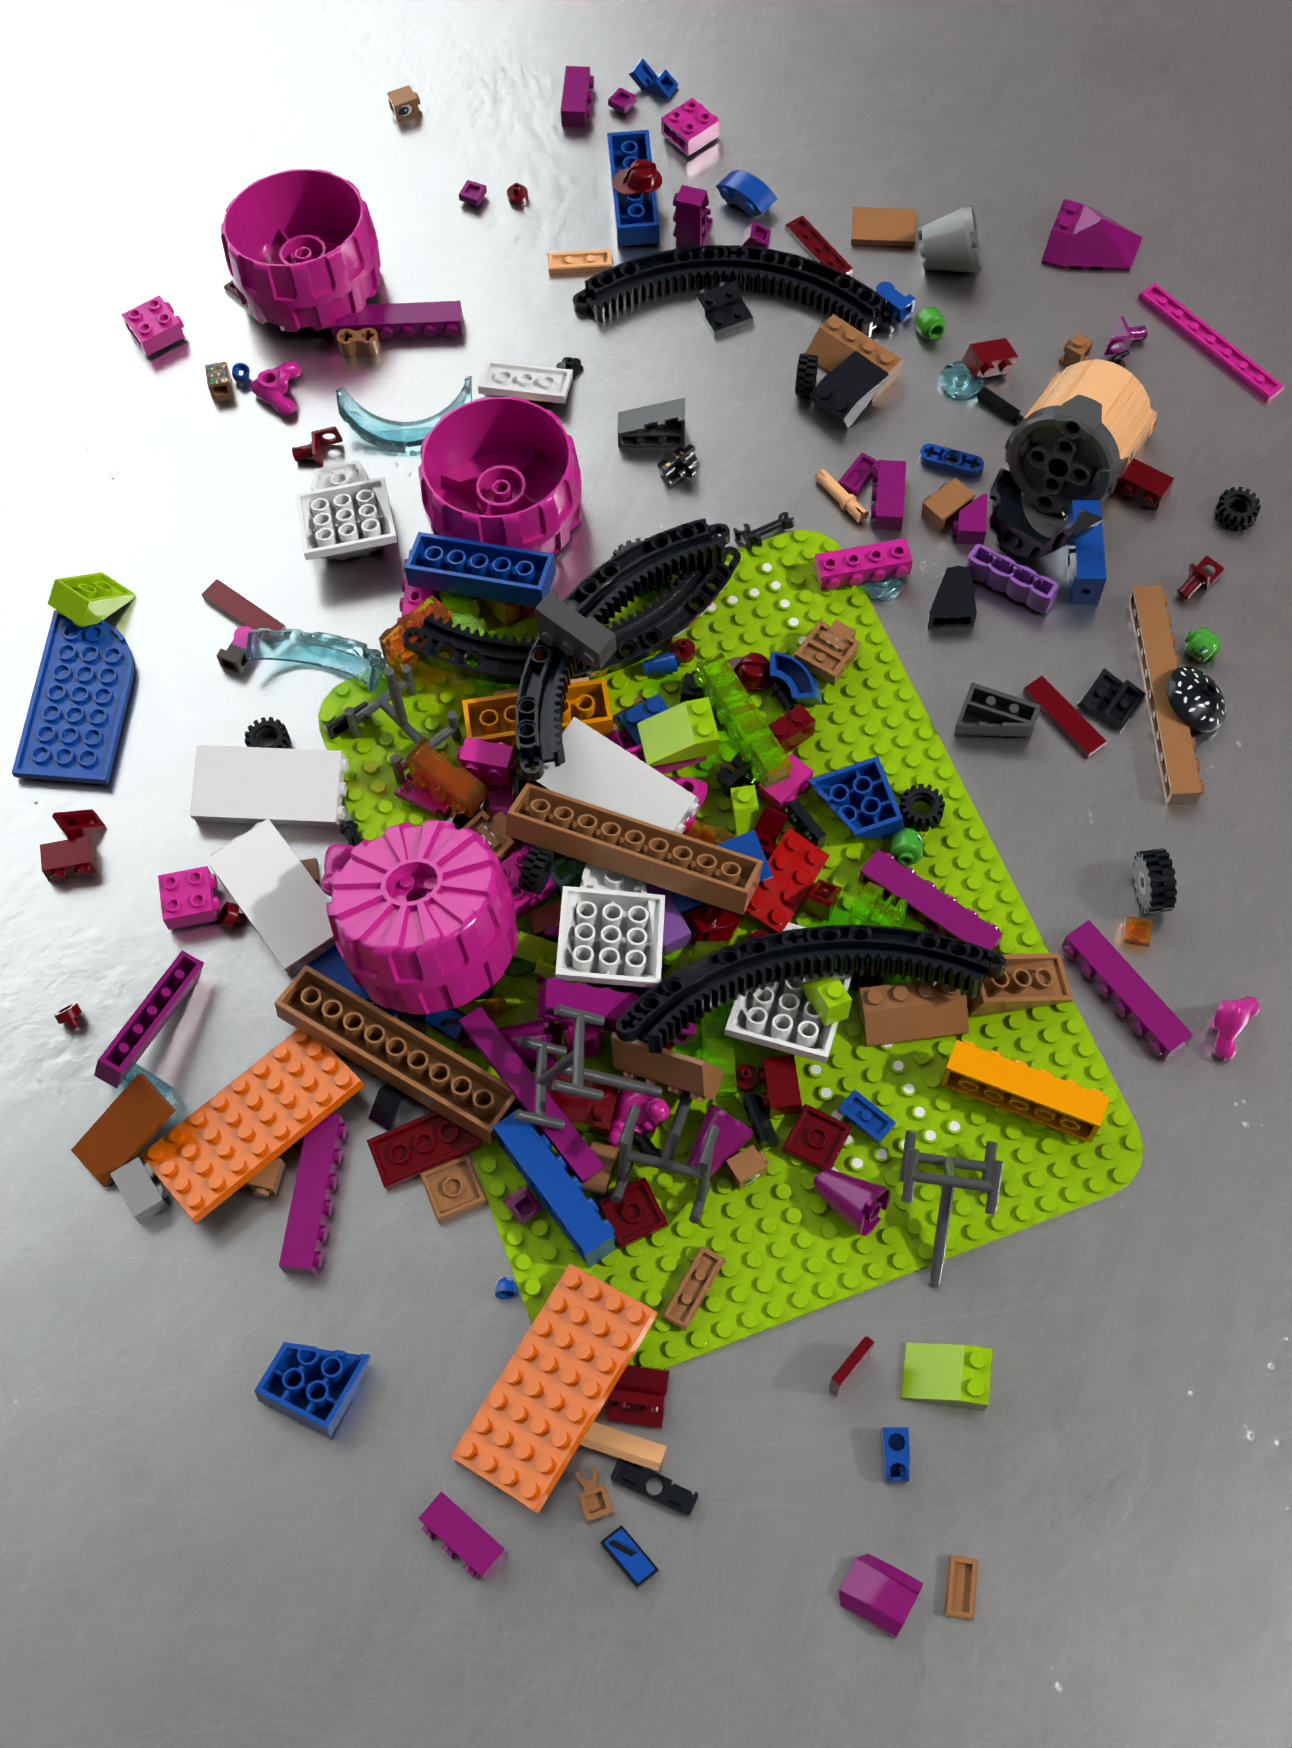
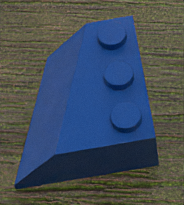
(861, 799)
(312, 1384)

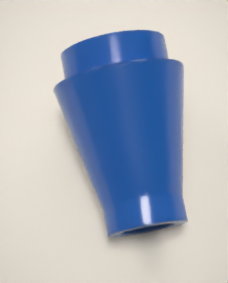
(661, 664)

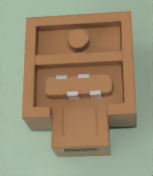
(828, 650)
(494, 832)

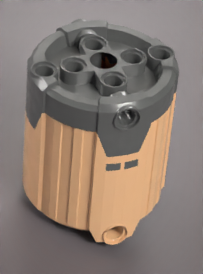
(1092, 420)

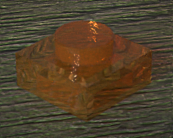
(1137, 931)
(494, 1006)

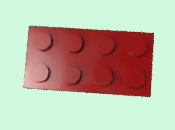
(794, 867)

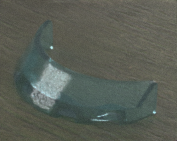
(391, 434)
(319, 650)

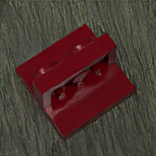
(639, 1396)

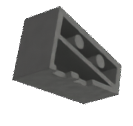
(653, 426)
(573, 633)
(996, 714)

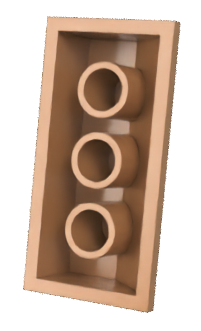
(838, 340)
(911, 1012)
(669, 1068)

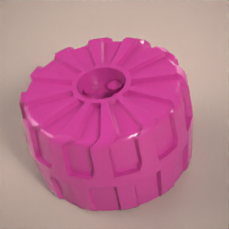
(301, 249)
(501, 475)
(423, 917)

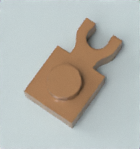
(595, 1498)

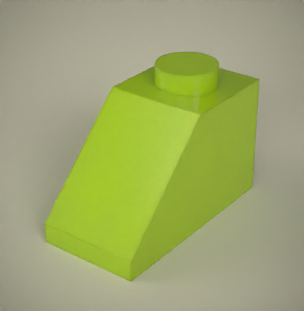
(744, 808)
(828, 999)

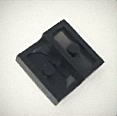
(1111, 699)

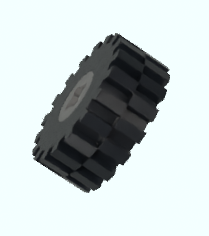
(1154, 881)

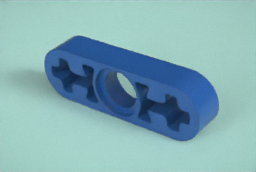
(965, 470)

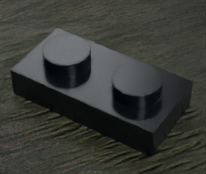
(802, 819)

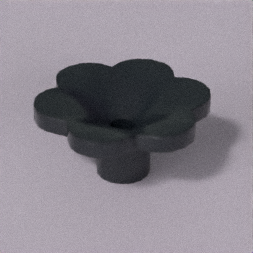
(1118, 358)
(572, 364)

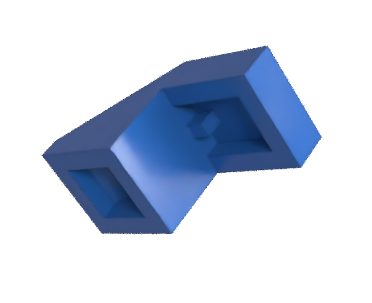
(659, 84)

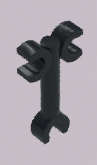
(754, 537)

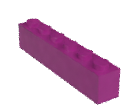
(406, 319)
(927, 904)
(1126, 990)
(594, 1000)
(148, 1019)
(311, 1197)

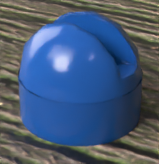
(240, 367)
(505, 1288)

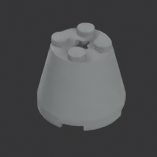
(951, 242)

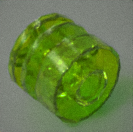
(872, 910)

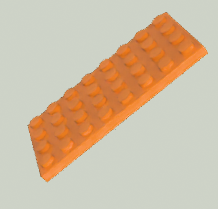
(251, 1123)
(554, 1387)

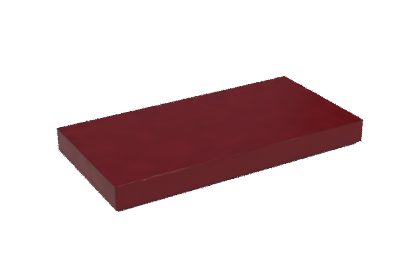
(419, 1147)

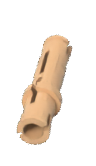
(847, 501)

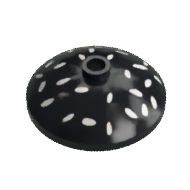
(1196, 699)

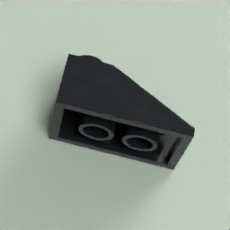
(849, 388)

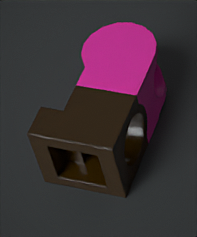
(235, 656)

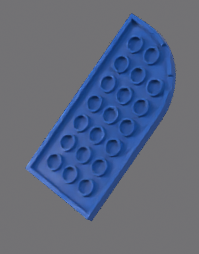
(76, 704)

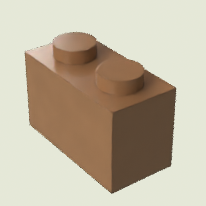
(945, 504)

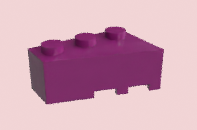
(691, 217)

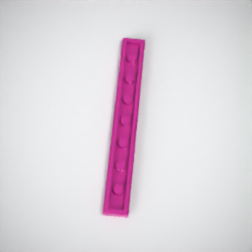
(1211, 342)

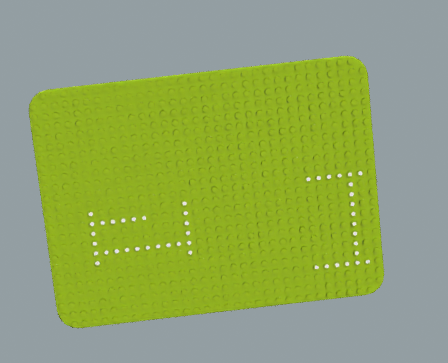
(777, 1234)

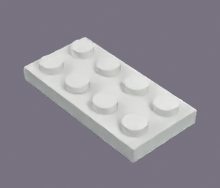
(525, 381)

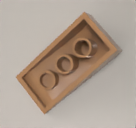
(1026, 984)

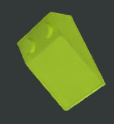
(88, 597)
(680, 733)
(947, 1375)

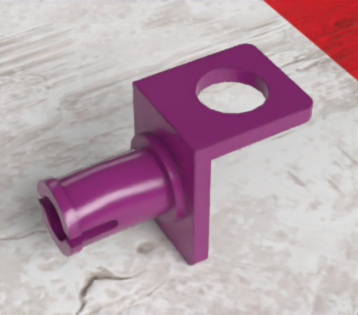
(1124, 336)

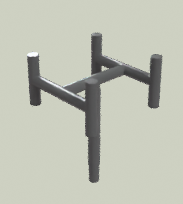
(398, 715)
(575, 1071)
(702, 1172)
(989, 1184)

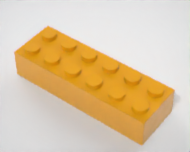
(495, 716)
(1025, 1090)

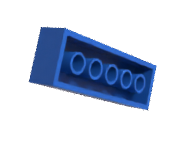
(636, 213)
(480, 569)
(556, 1189)

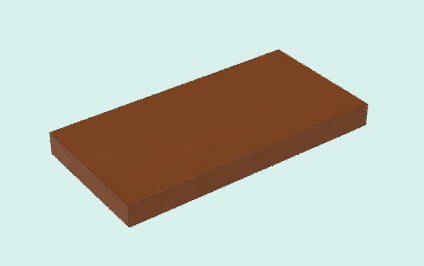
(123, 1129)

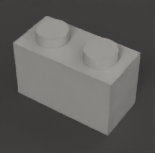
(140, 1190)

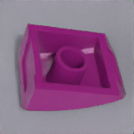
(879, 1593)

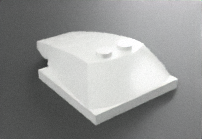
(344, 513)
(610, 931)
(783, 1018)

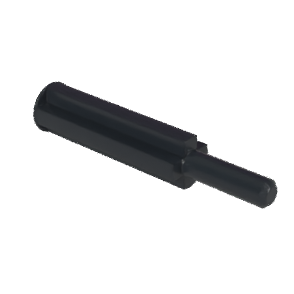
(999, 404)

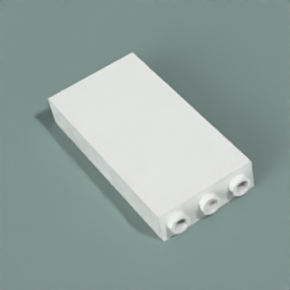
(617, 780)
(269, 783)
(275, 895)

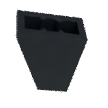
(954, 600)

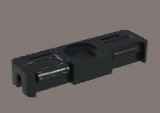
(671, 1497)

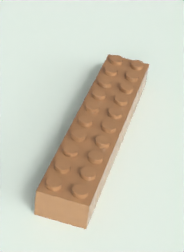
(634, 848)
(396, 1053)

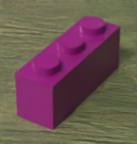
(576, 96)
(888, 495)
(461, 1536)

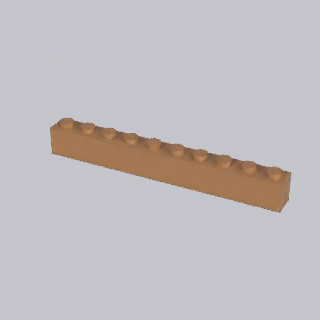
(1158, 661)

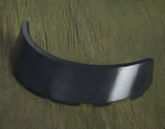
(1016, 532)

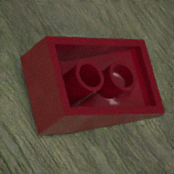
(586, 1113)

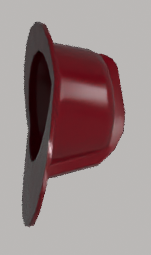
(638, 178)
(752, 671)

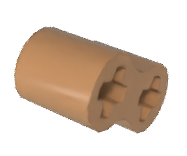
(359, 342)
(608, 1156)

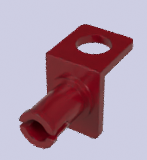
(314, 449)
(1198, 577)
(769, 827)
(707, 920)

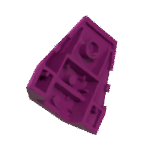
(1089, 240)

